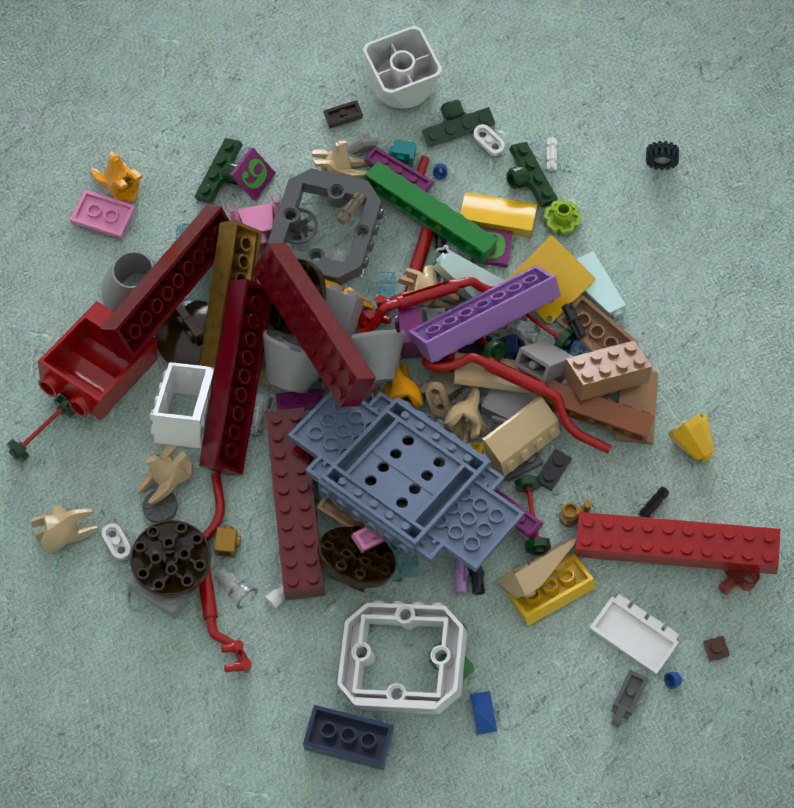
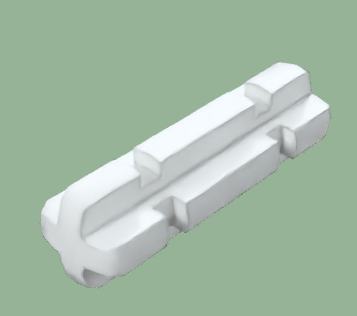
(551, 154)

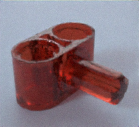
(736, 578)

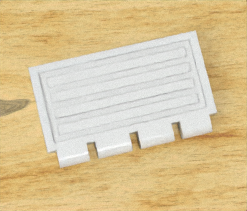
(634, 635)

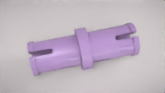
(461, 575)

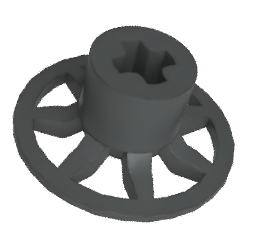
(300, 235)

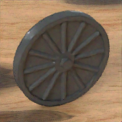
(162, 510)

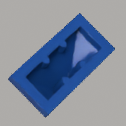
(483, 712)

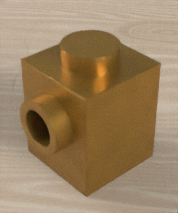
(227, 542)

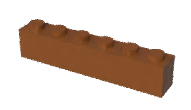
(603, 413)

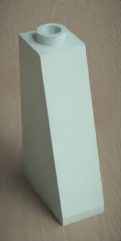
(456, 267)
(602, 291)

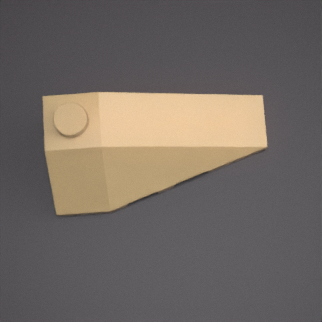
(529, 577)

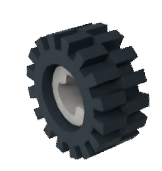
(662, 155)

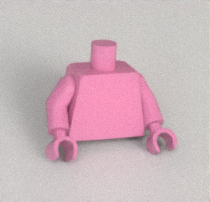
(259, 217)

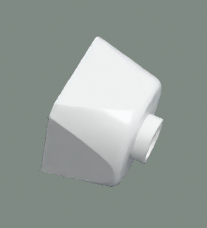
(402, 68)

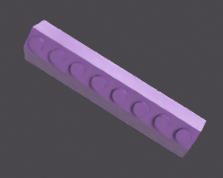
(485, 313)

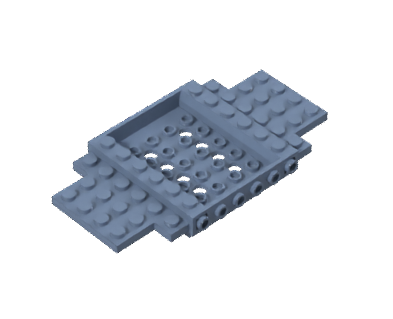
(451, 510)

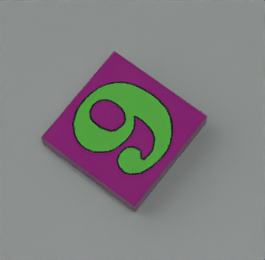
(252, 173)
(501, 253)

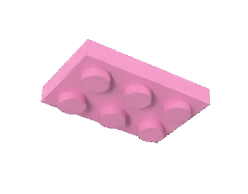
(103, 214)

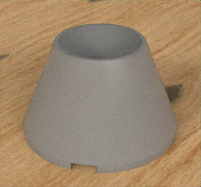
(124, 266)
(381, 352)
(287, 362)

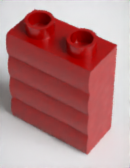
(87, 368)

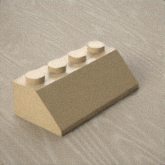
(521, 436)

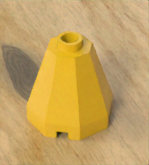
(694, 438)

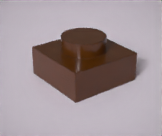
(716, 648)

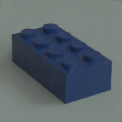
(348, 737)

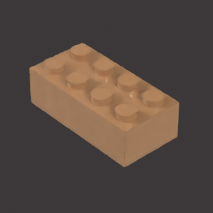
(607, 370)

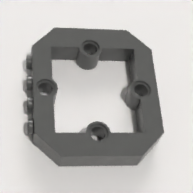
(327, 185)

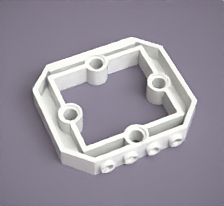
(450, 670)

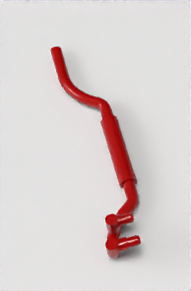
(418, 258)
(417, 297)
(524, 381)

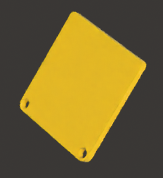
(570, 274)

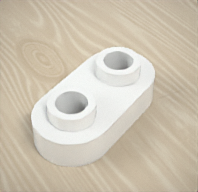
(491, 139)
(117, 542)

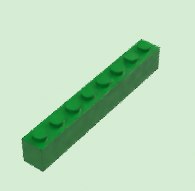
(431, 212)

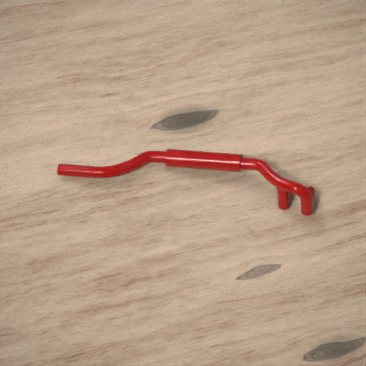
(208, 596)

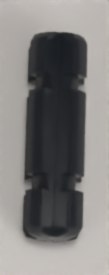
(654, 502)

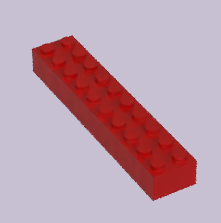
(678, 543)

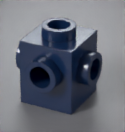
(513, 344)

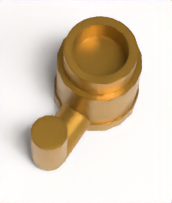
(570, 513)

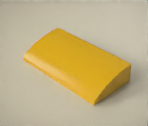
(499, 213)
(563, 586)

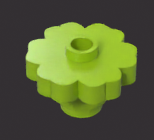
(562, 217)

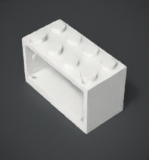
(180, 429)

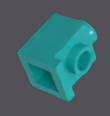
(403, 151)

